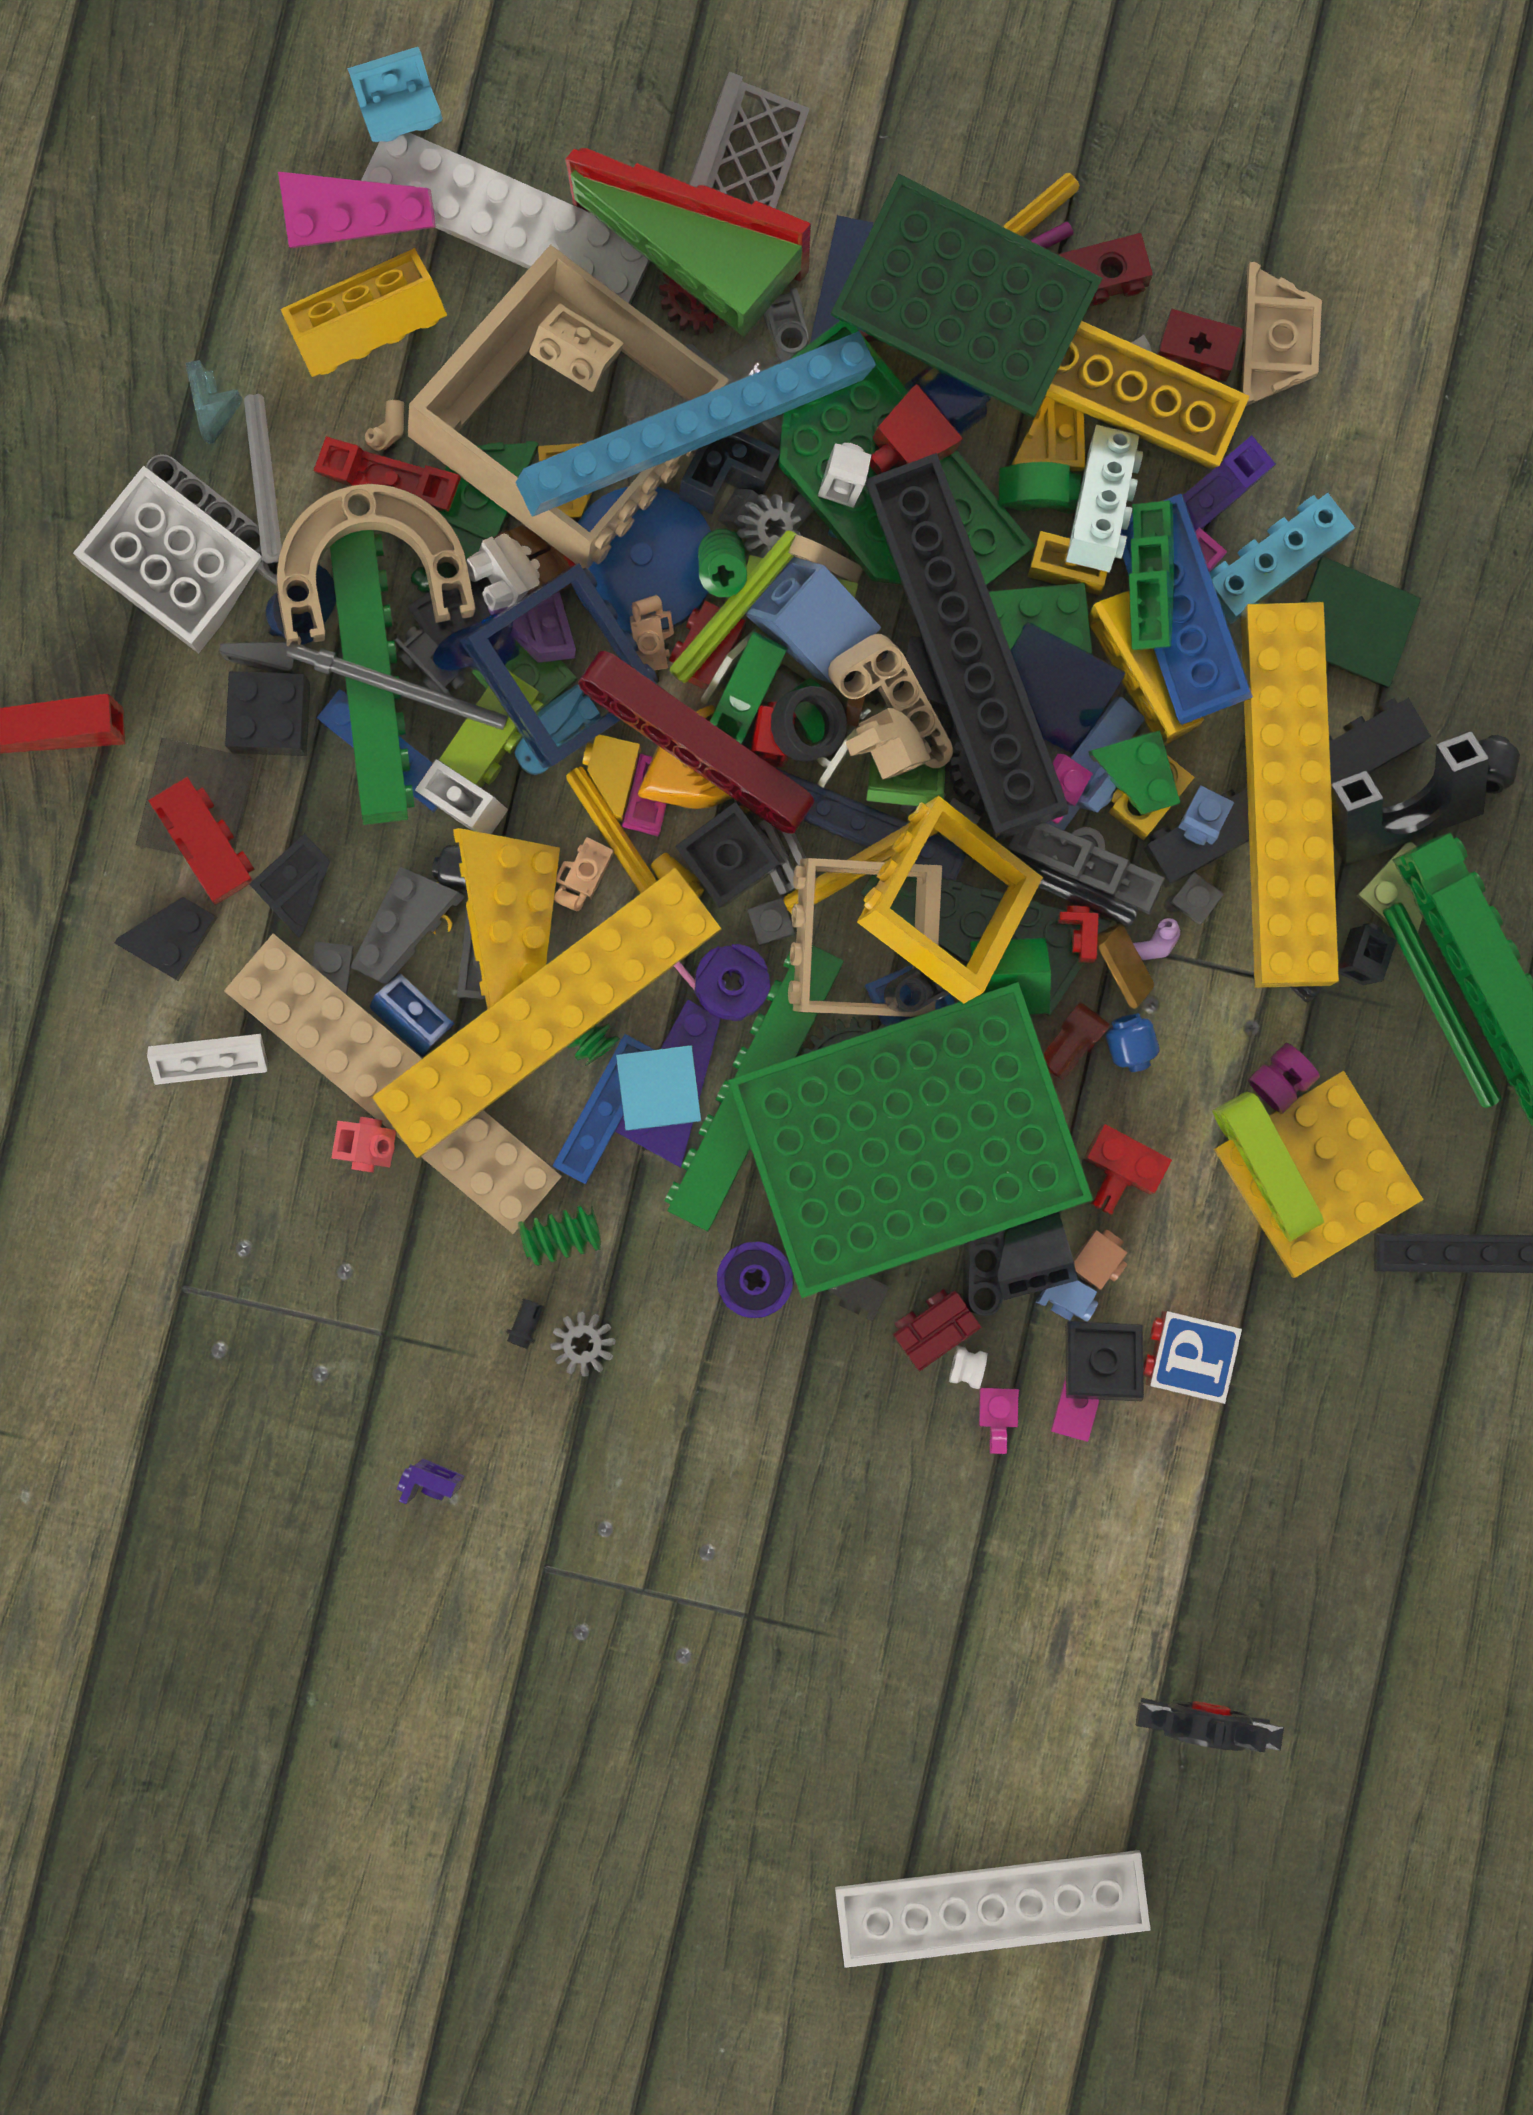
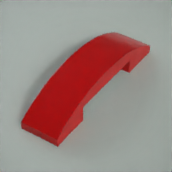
(354, 466)

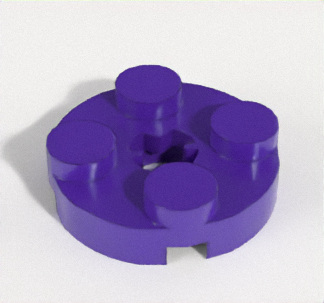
(753, 978)

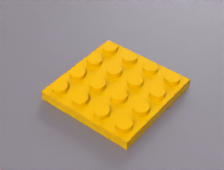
(1343, 1166)

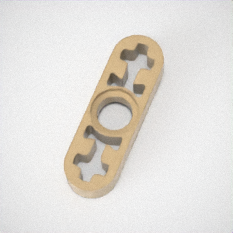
(837, 564)

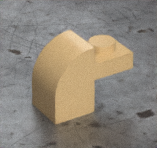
(892, 742)

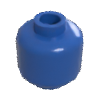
(1132, 1042)

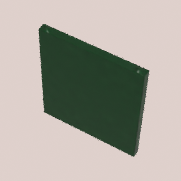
(1362, 620)

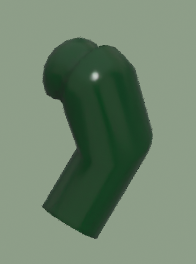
(420, 579)

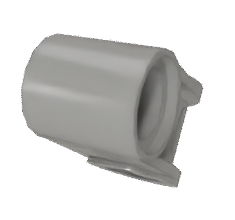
(785, 321)

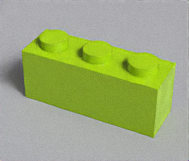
(480, 747)

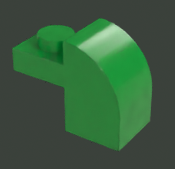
(1039, 486)

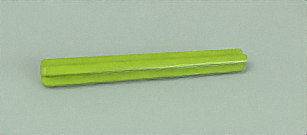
(733, 609)

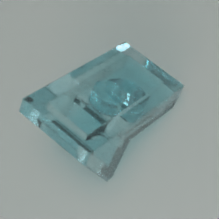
(211, 410)

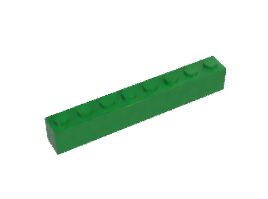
(371, 709)
(725, 1142)

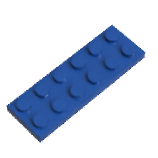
(1203, 662)

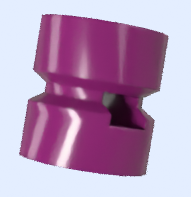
(1274, 1087)

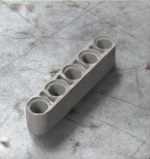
(211, 504)

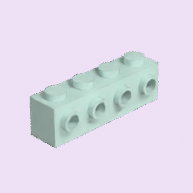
(1103, 499)

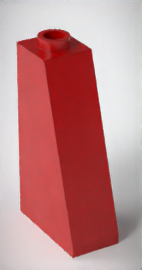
(62, 724)

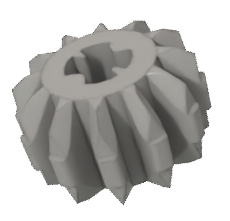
(755, 523)
(586, 1356)

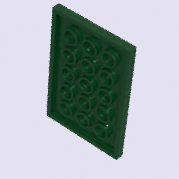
(966, 296)

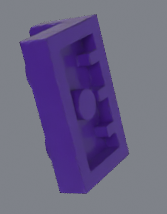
(434, 1479)

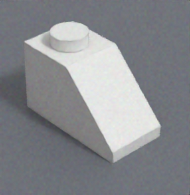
(845, 474)
(461, 798)

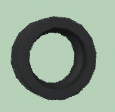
(832, 714)

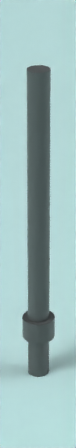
(327, 662)

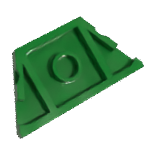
(472, 512)

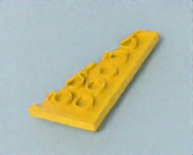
(507, 907)

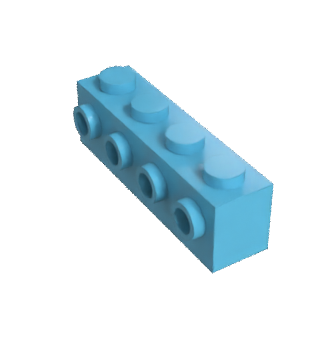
(1281, 556)

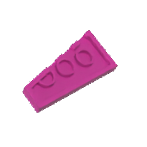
(346, 209)

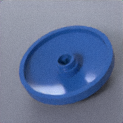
(651, 558)

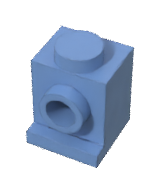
(1070, 1300)

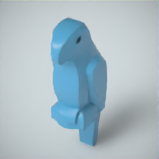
(562, 720)

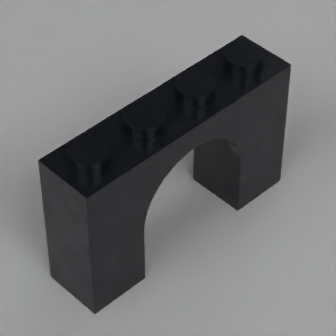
(1450, 797)

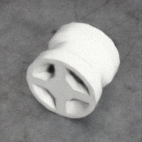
(968, 1367)

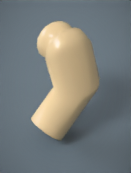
(391, 430)

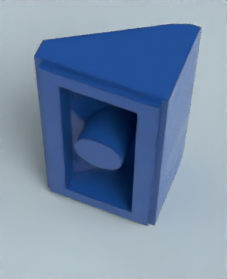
(411, 1014)

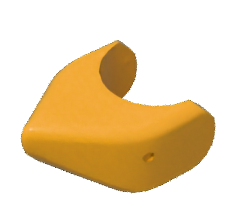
(676, 783)

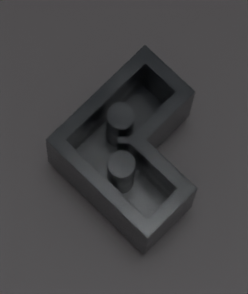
(732, 461)

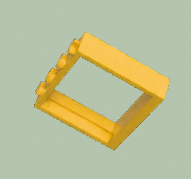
(913, 945)

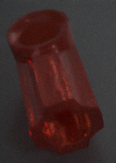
(1078, 1033)

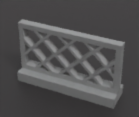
(723, 125)

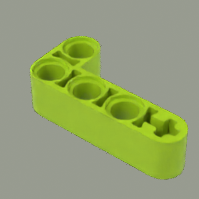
(1270, 1164)

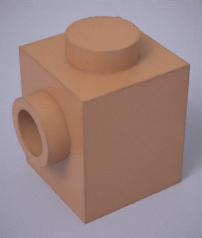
(1100, 1259)

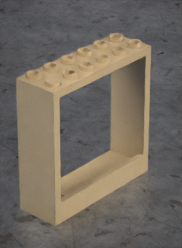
(497, 349)

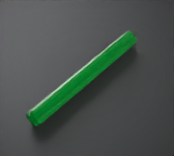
(1442, 1005)

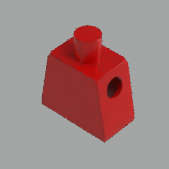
(913, 432)

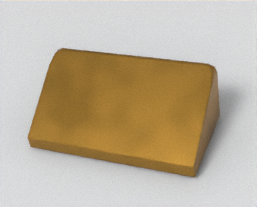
(1125, 964)

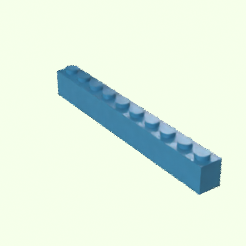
(694, 424)

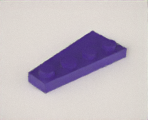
(695, 1028)

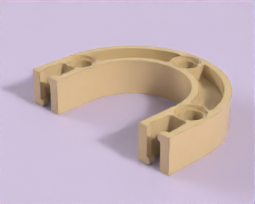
(389, 511)

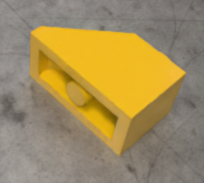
(612, 770)

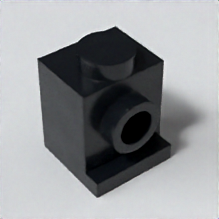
(1366, 954)

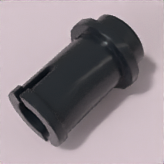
(525, 1324)

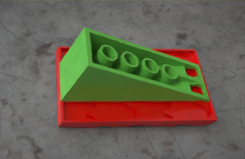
(708, 242)

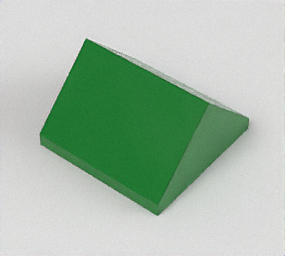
(1029, 965)

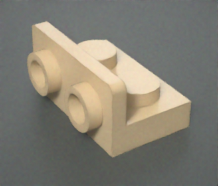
(575, 347)

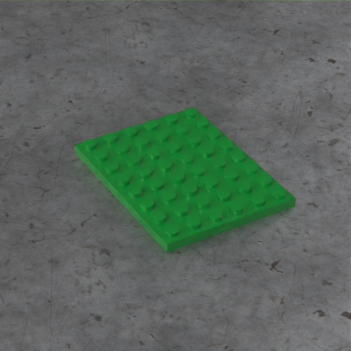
(910, 1140)

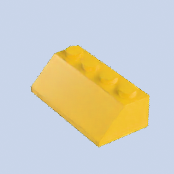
(364, 313)
(1143, 676)

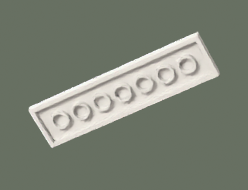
(506, 213)
(992, 1908)

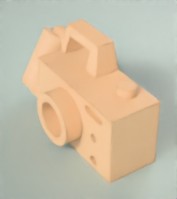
(649, 633)
(583, 875)

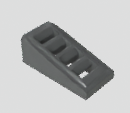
(263, 656)

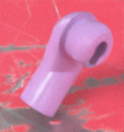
(1161, 942)

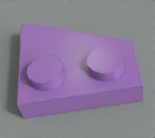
(544, 631)

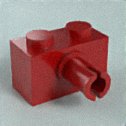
(1125, 1164)

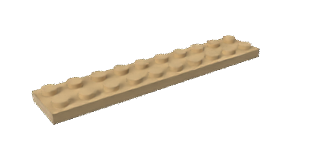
(367, 1057)

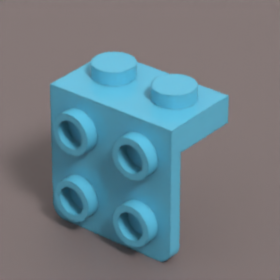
(395, 95)

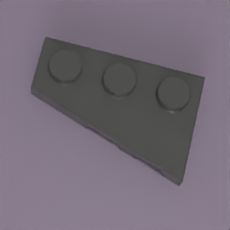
(403, 919)

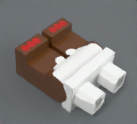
(515, 565)

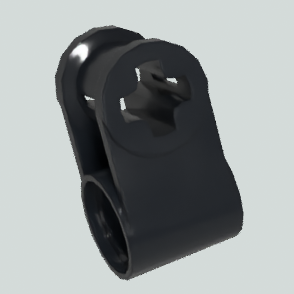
(922, 987)

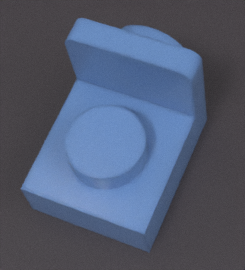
(1205, 816)

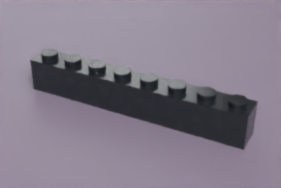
(1362, 748)

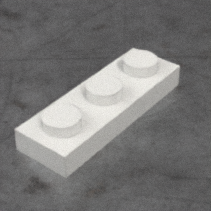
(207, 1059)

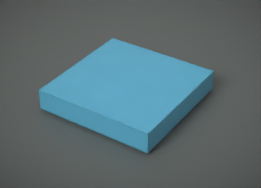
(658, 1088)

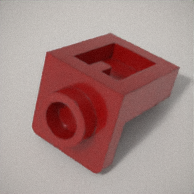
(1085, 939)

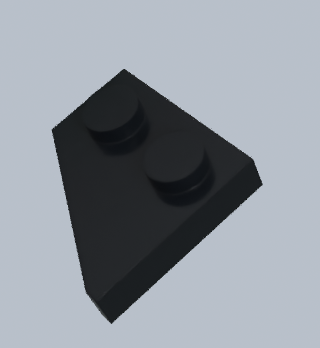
(293, 883)
(169, 937)

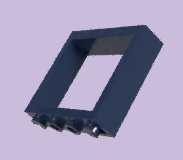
(508, 691)

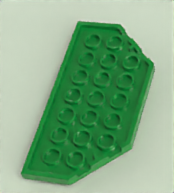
(853, 418)

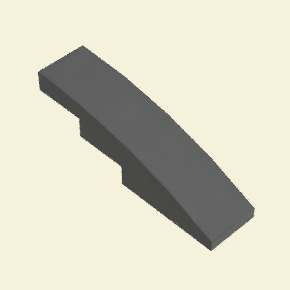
(1089, 865)

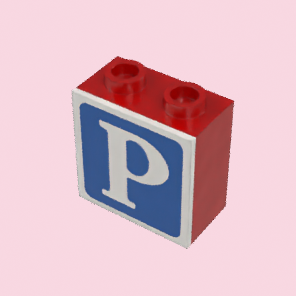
(1191, 1356)

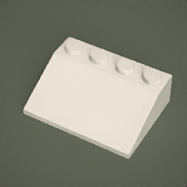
(169, 559)

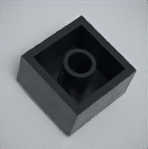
(267, 713)
(730, 854)

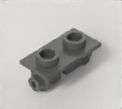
(418, 653)

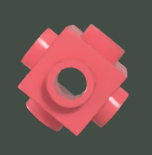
(364, 1144)

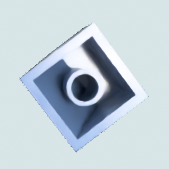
(811, 616)

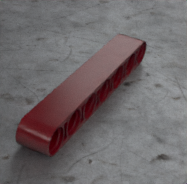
(696, 742)

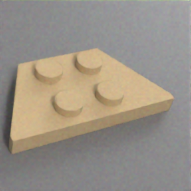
(1278, 335)

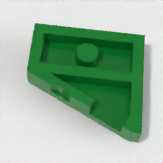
(1140, 770)

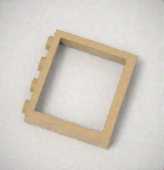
(926, 921)

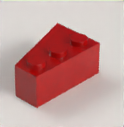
(202, 840)

